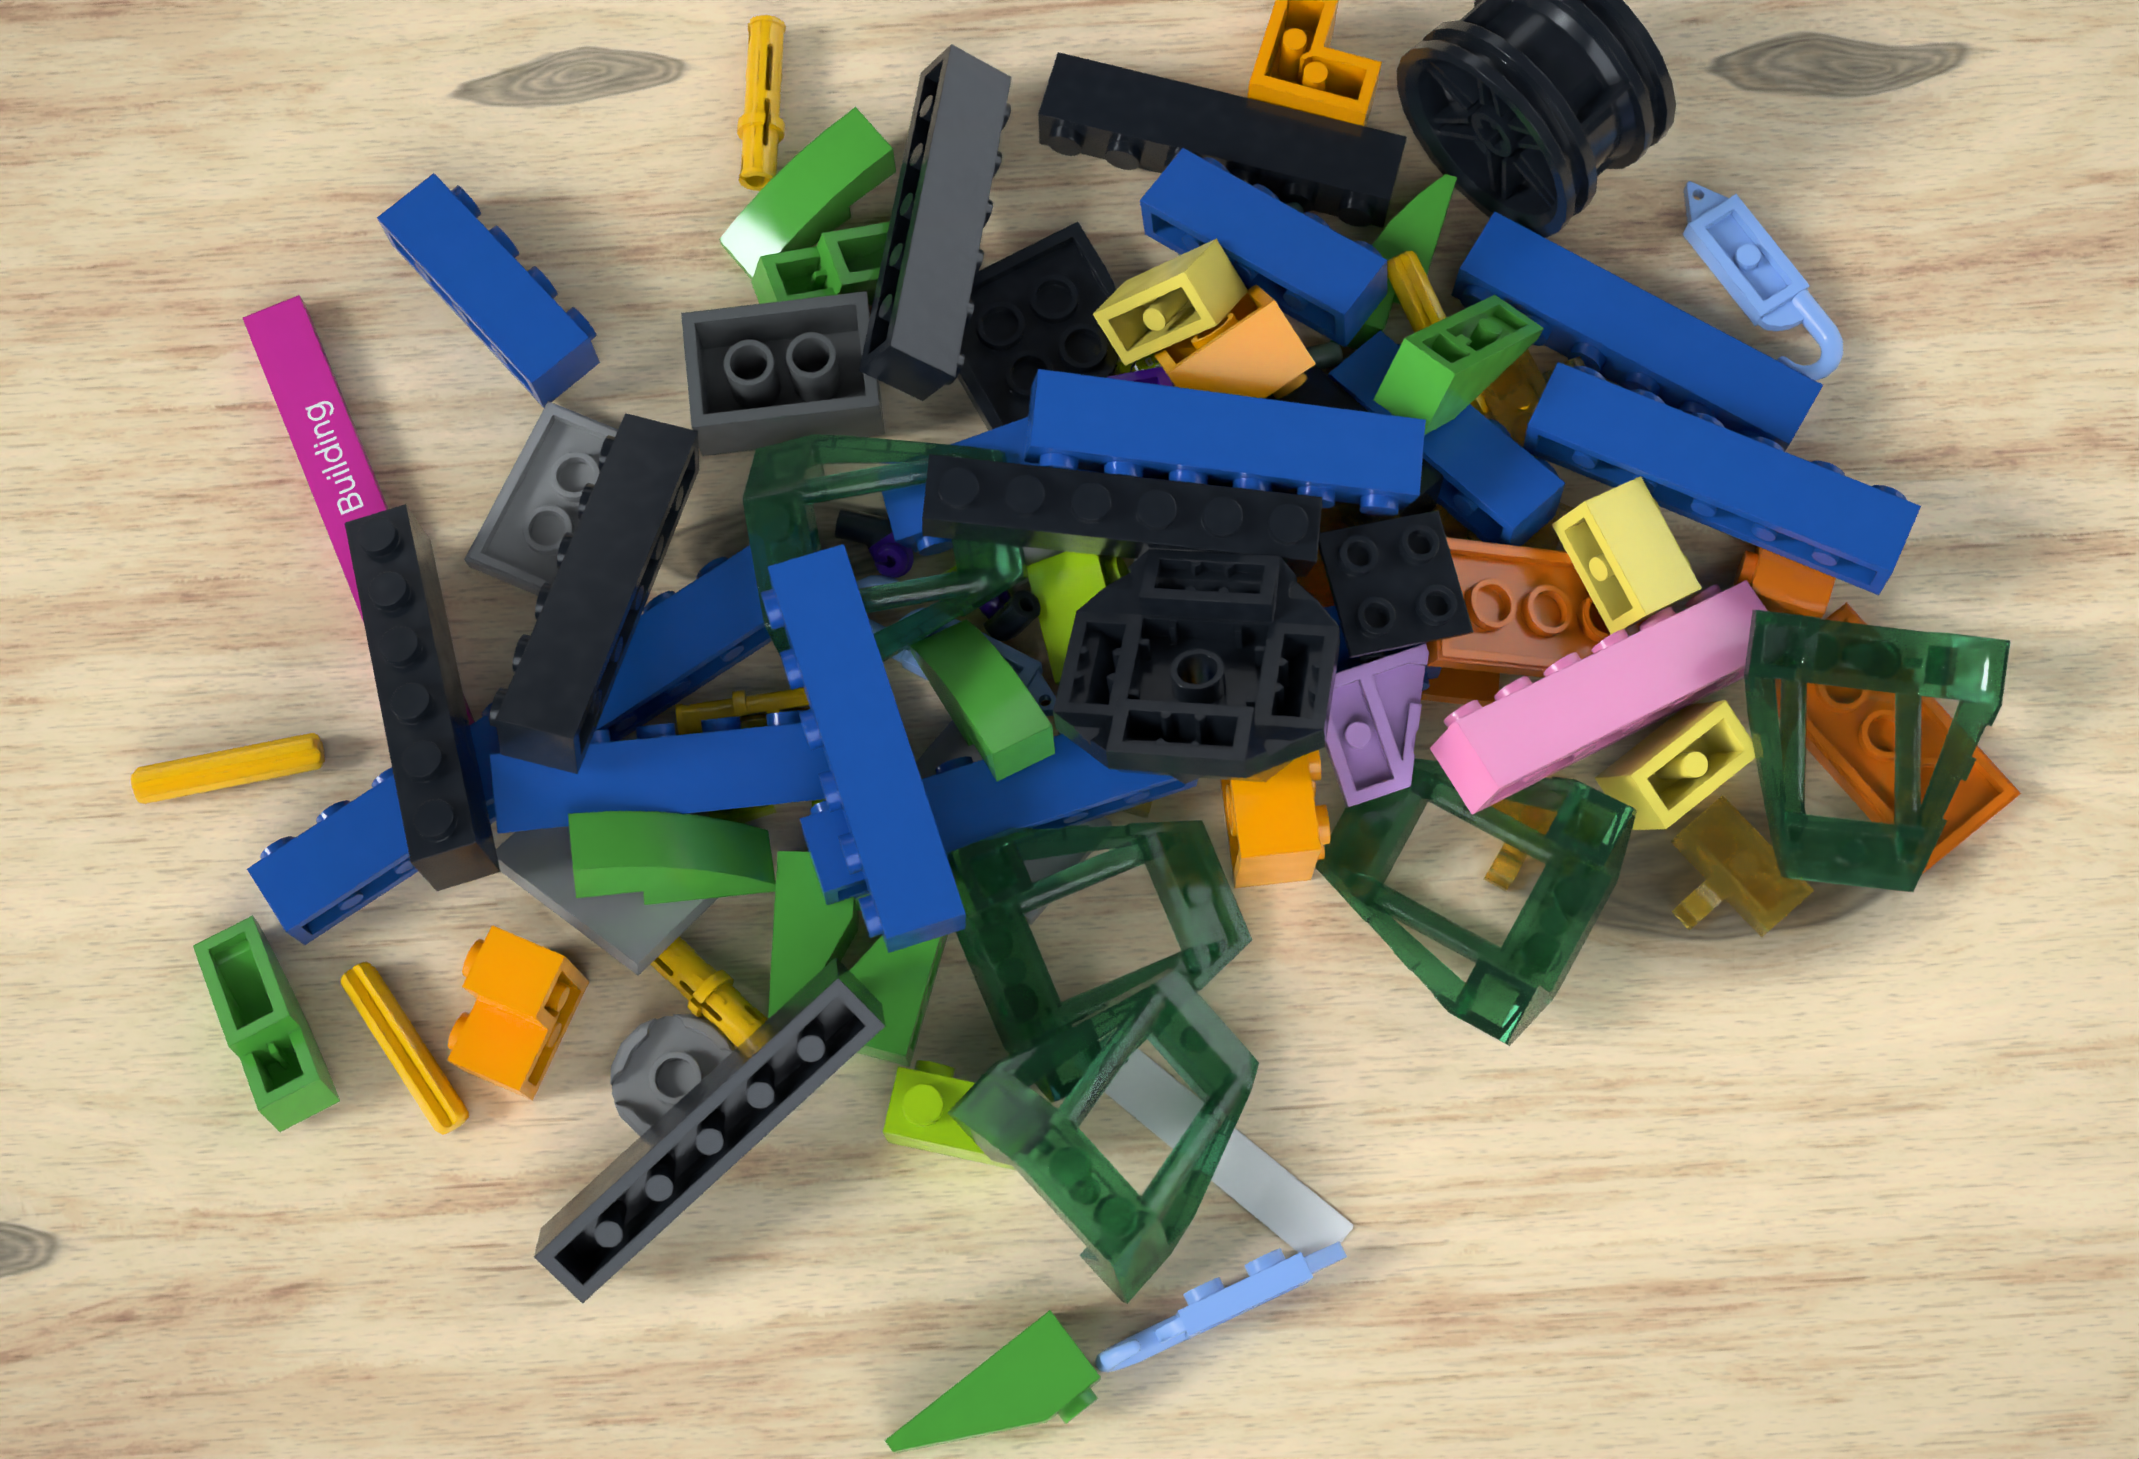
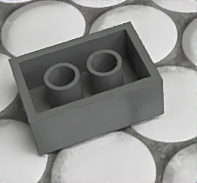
(780, 372)

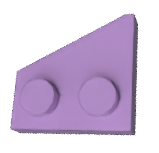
(1376, 725)

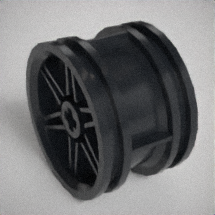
(1536, 103)

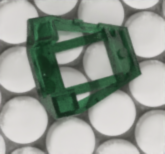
(783, 526)
(1874, 659)
(1006, 955)
(1524, 975)
(1015, 1126)

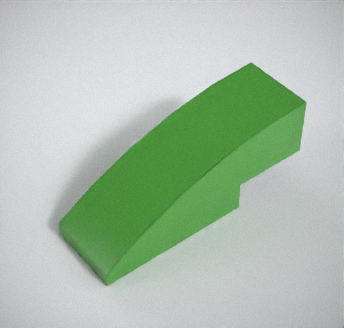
(811, 192)
(1412, 229)
(839, 264)
(985, 699)
(668, 856)
(265, 1025)

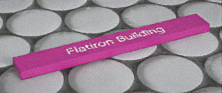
(317, 423)

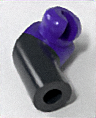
(876, 532)
(1010, 615)

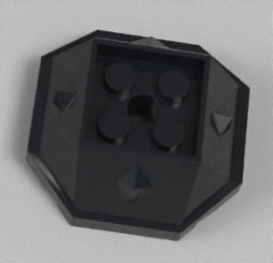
(1200, 668)

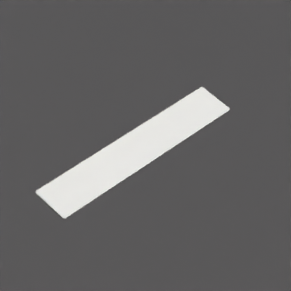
(1244, 1168)

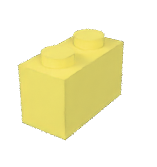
(1171, 302)
(1626, 555)
(1679, 764)

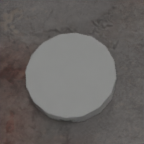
(662, 1065)

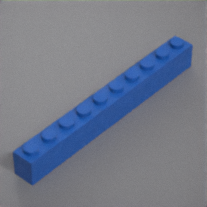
(362, 845)

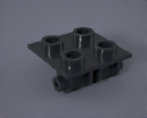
(1393, 584)

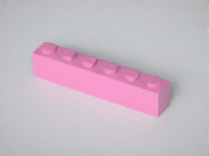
(1597, 699)

